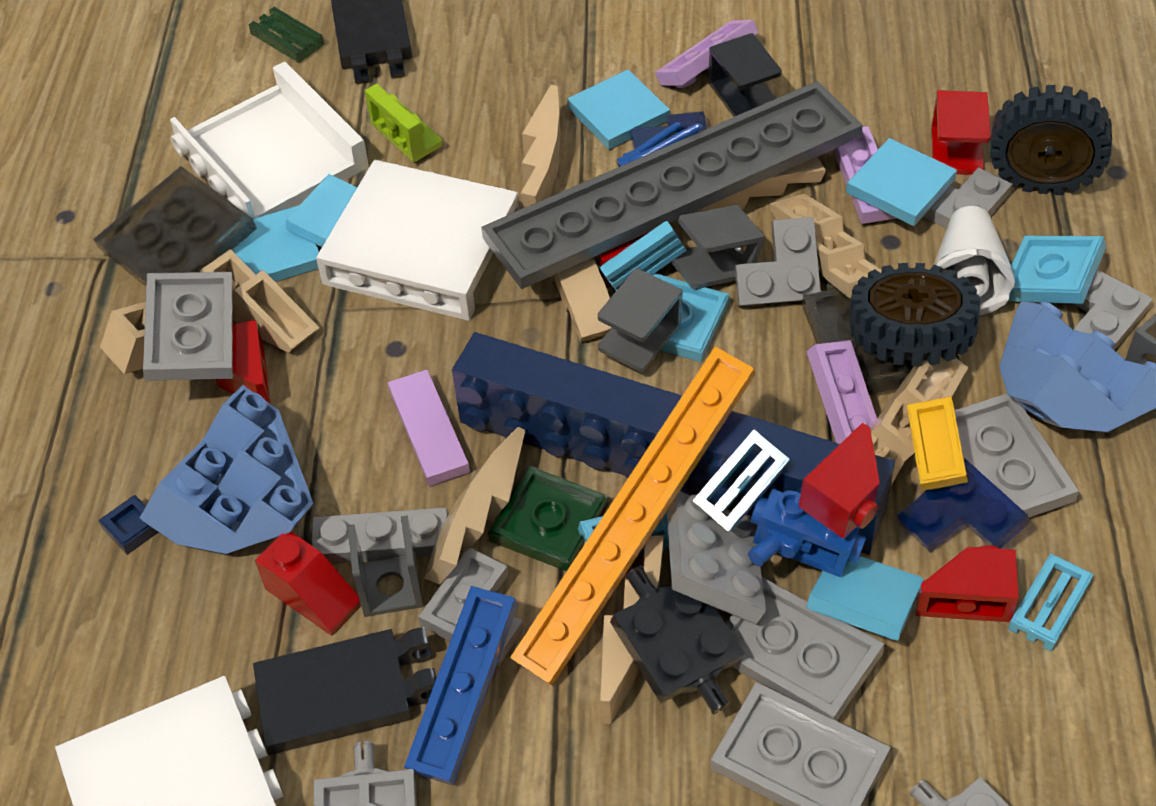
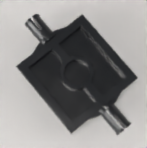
(676, 641)

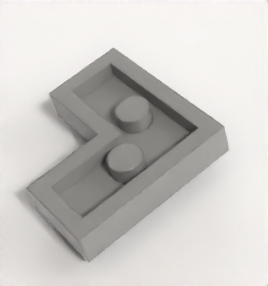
(979, 190)
(792, 271)
(1112, 308)
(447, 603)

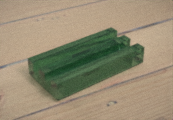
(291, 32)

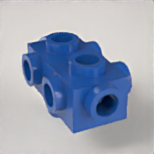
(799, 536)

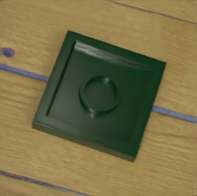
(545, 518)

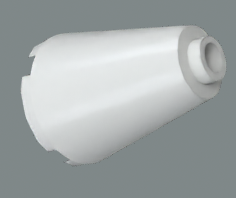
(976, 252)

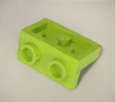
(400, 124)

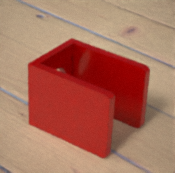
(959, 129)

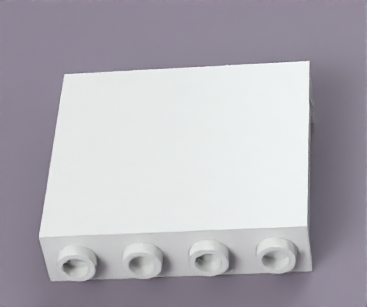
(272, 147)
(414, 238)
(173, 755)

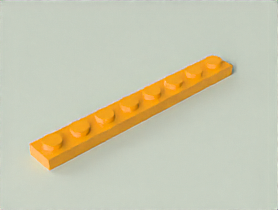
(633, 516)

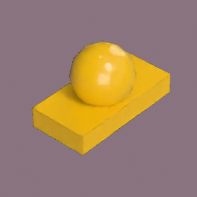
(937, 443)

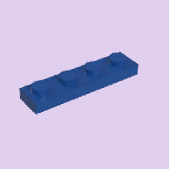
(461, 685)

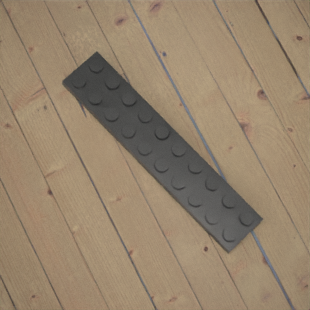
(669, 183)

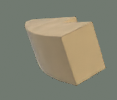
(261, 299)

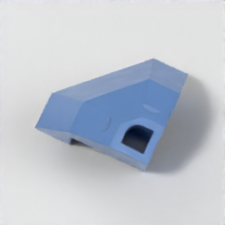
(1072, 374)
(234, 484)

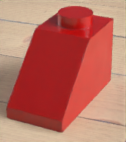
(248, 361)
(844, 485)
(307, 582)
(972, 586)

